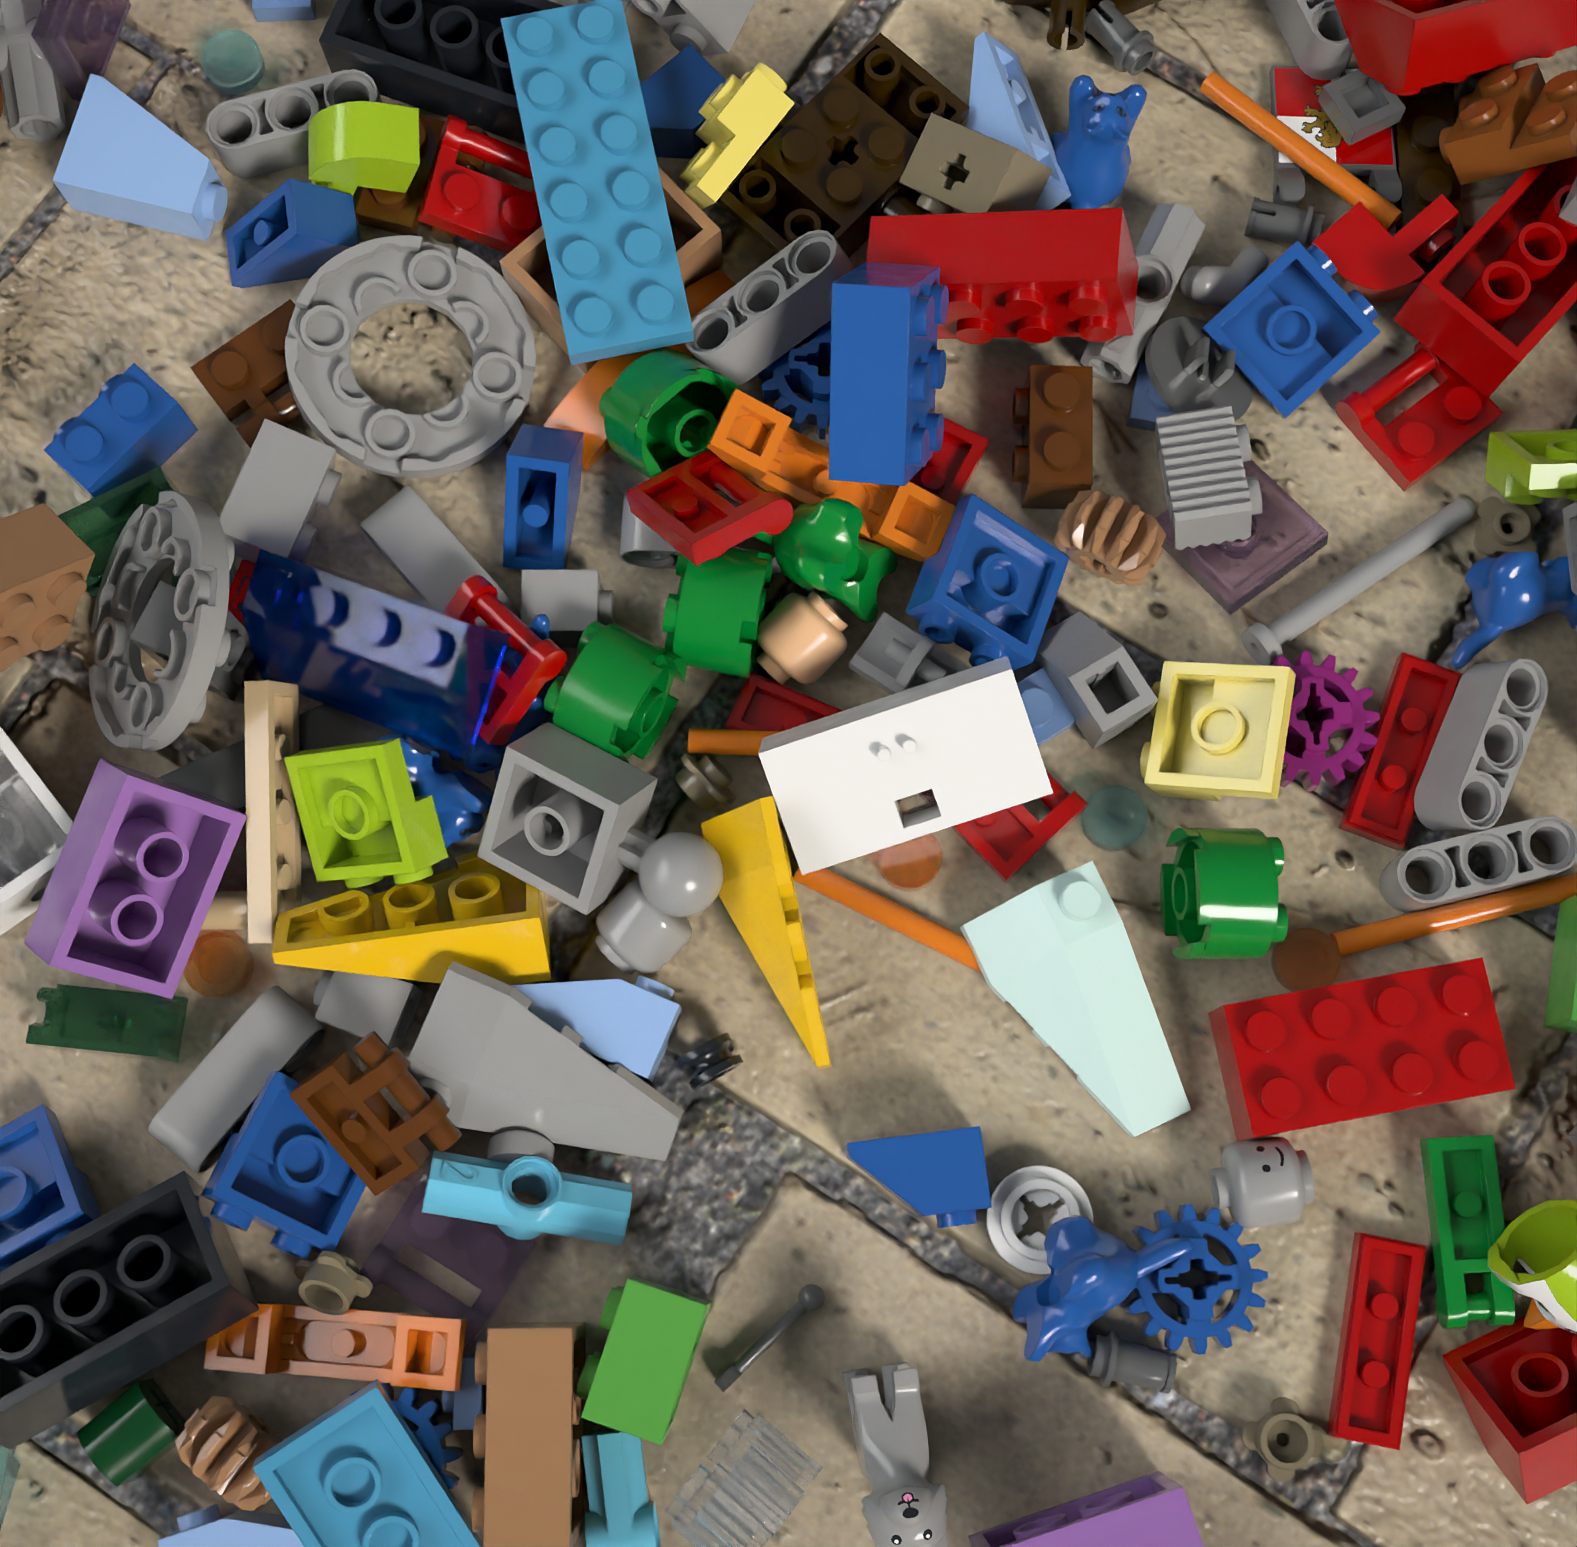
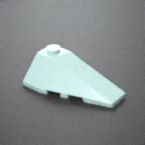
(1078, 985)

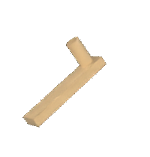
(271, 819)

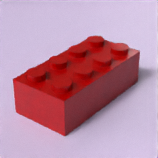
(1021, 271)
(1501, 281)
(1360, 1049)

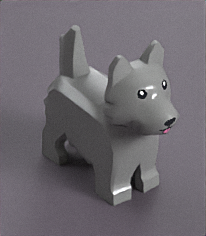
(894, 1457)

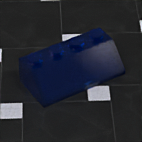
(372, 651)

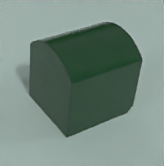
(132, 1432)

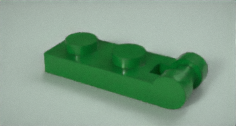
(1464, 1225)

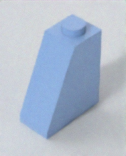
(136, 168)

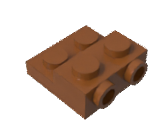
(1512, 124)

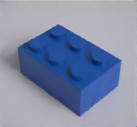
(885, 372)

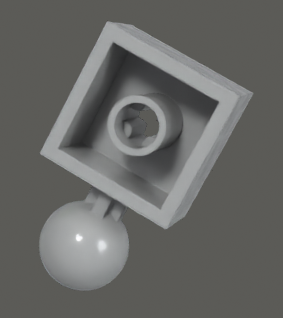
(574, 827)

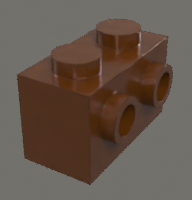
(1055, 435)

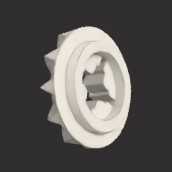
(1005, 1219)

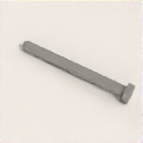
(1266, 642)

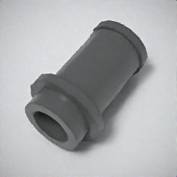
(1128, 45)
(1284, 223)
(1131, 1363)

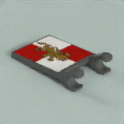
(1296, 105)

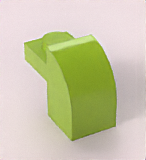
(364, 146)

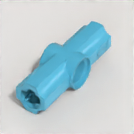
(568, 1207)
(618, 1492)

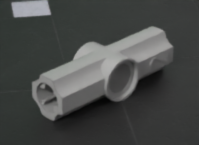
(28, 79)
(1161, 262)

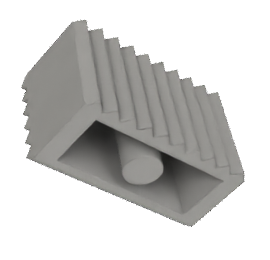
(1205, 476)

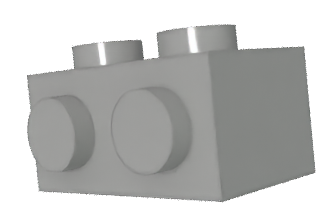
(279, 493)

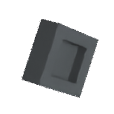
(1360, 106)

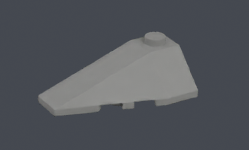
(516, 1072)

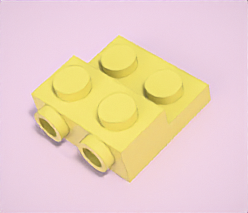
(736, 125)
(1218, 730)

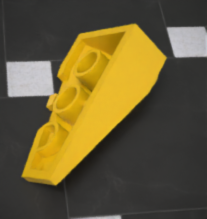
(766, 911)
(422, 926)

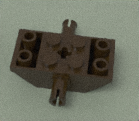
(842, 152)

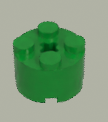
(663, 410)
(719, 610)
(616, 691)
(1223, 893)

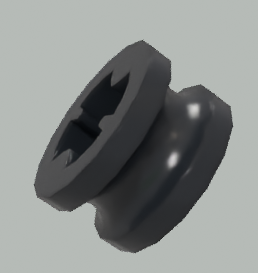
(710, 1061)

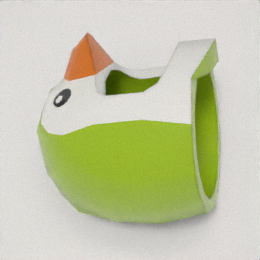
(1547, 1248)

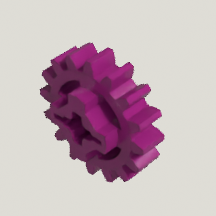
(1334, 718)

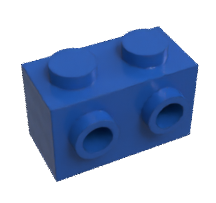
(121, 433)

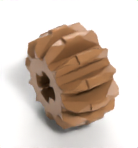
(1110, 537)
(222, 1448)

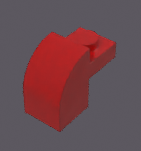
(1384, 265)

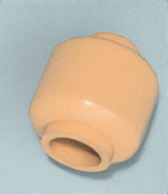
(801, 638)

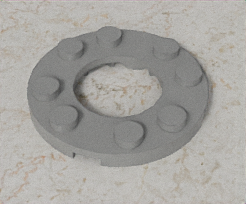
(420, 273)
(124, 702)

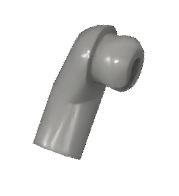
(1222, 284)

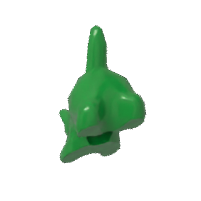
(825, 553)

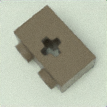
(971, 172)

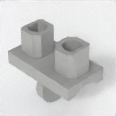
(901, 658)

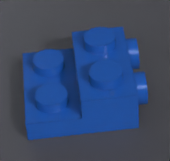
(1293, 327)
(988, 586)
(284, 1176)
(39, 1187)

